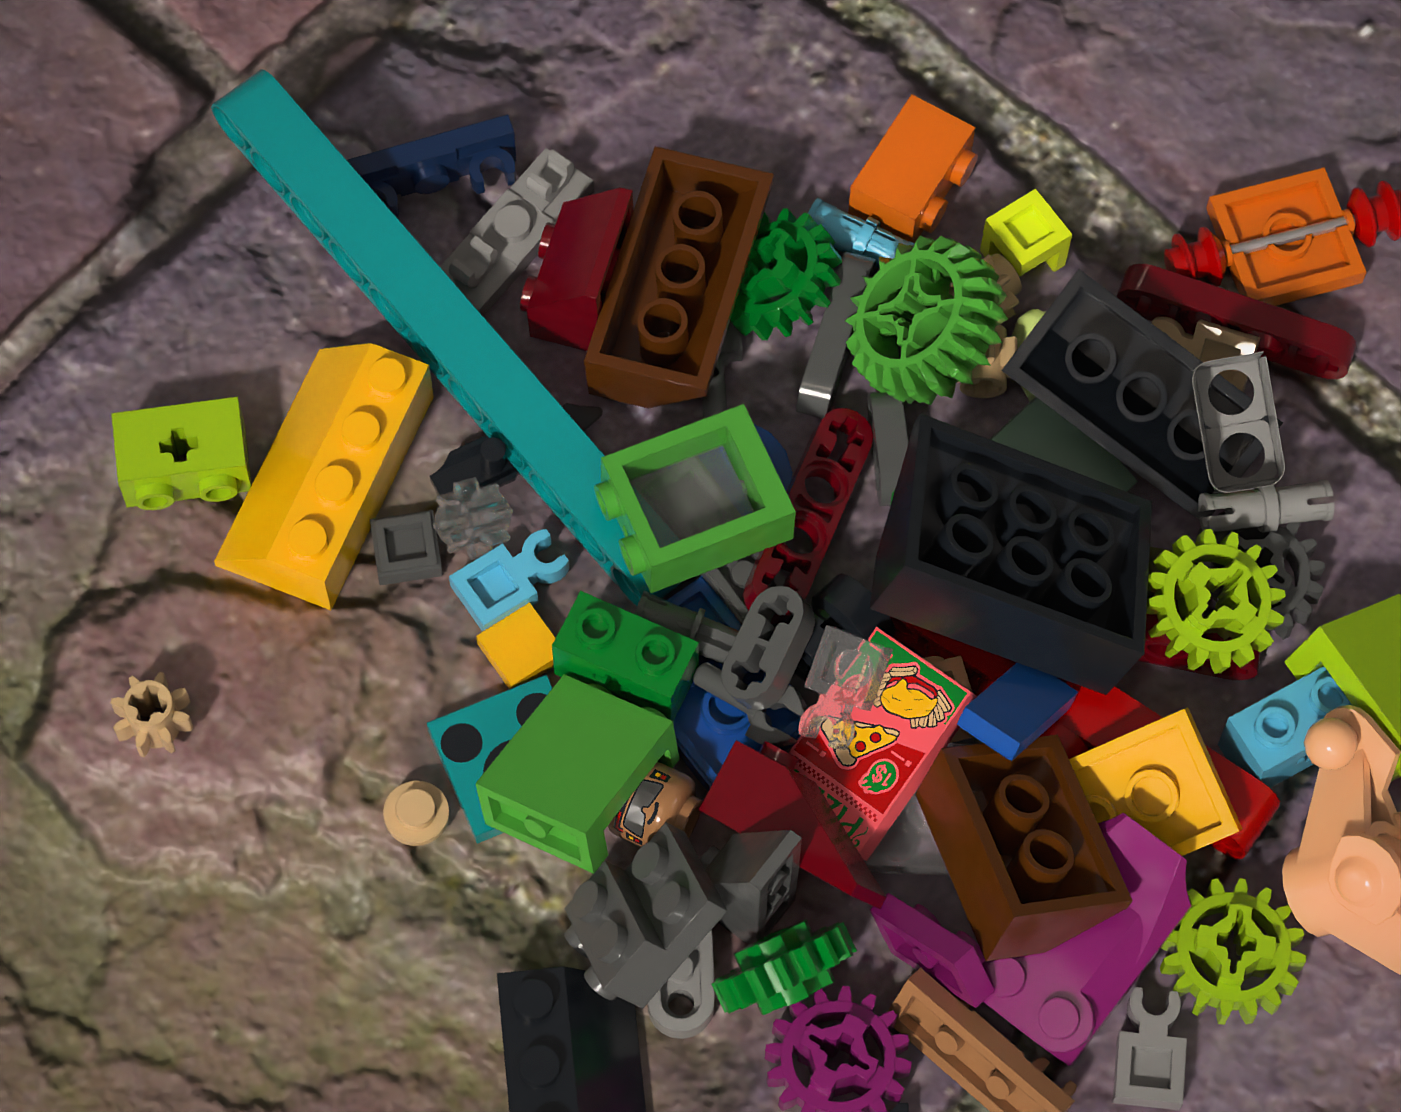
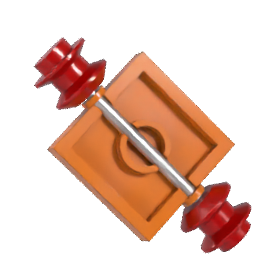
(1287, 237)

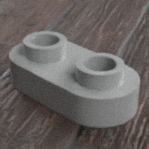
(689, 981)

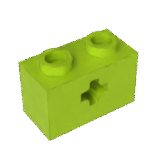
(153, 438)

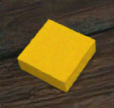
(518, 646)

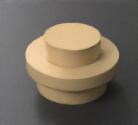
(416, 813)

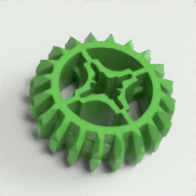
(912, 308)

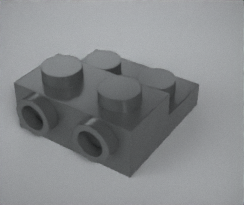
(643, 918)

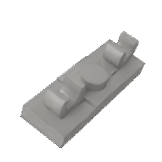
(512, 229)

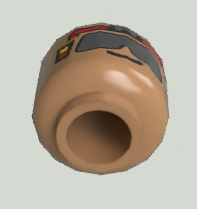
(659, 798)

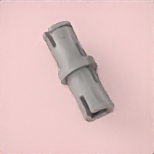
(1266, 507)

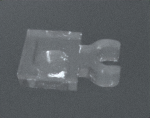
(846, 676)

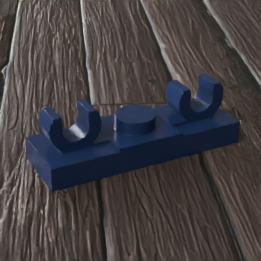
(437, 160)

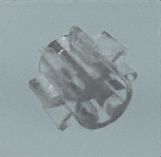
(472, 518)

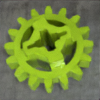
(1234, 613)
(1258, 952)

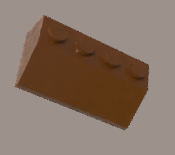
(676, 280)

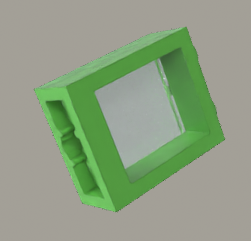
(695, 499)

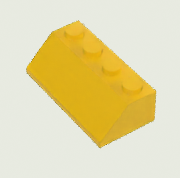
(328, 471)

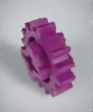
(816, 1044)

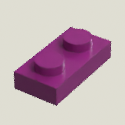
(923, 943)

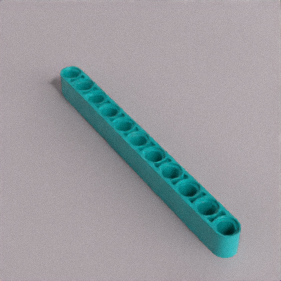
(427, 312)

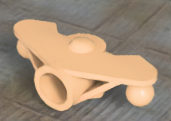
(1350, 851)

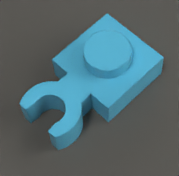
(502, 583)

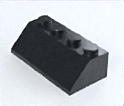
(1129, 390)
(568, 1044)

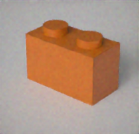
(914, 170)

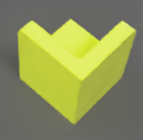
(1027, 234)

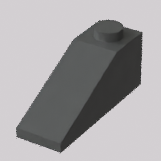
(755, 880)

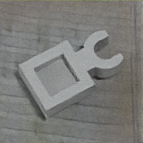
(1150, 1062)

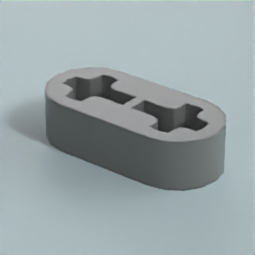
(889, 442)
(768, 648)

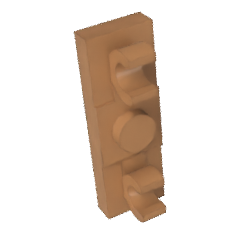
(975, 1051)

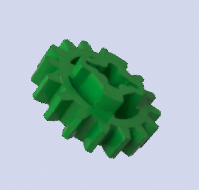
(785, 275)
(784, 967)

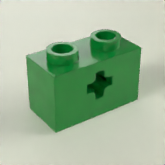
(625, 655)

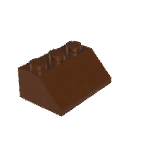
(1020, 846)

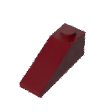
(765, 794)

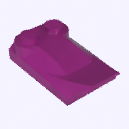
(1075, 987)

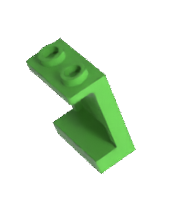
(574, 770)

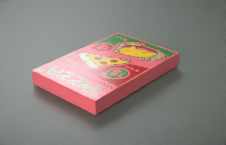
(890, 747)

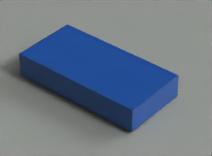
(1016, 709)

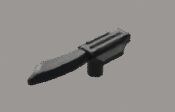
(487, 458)

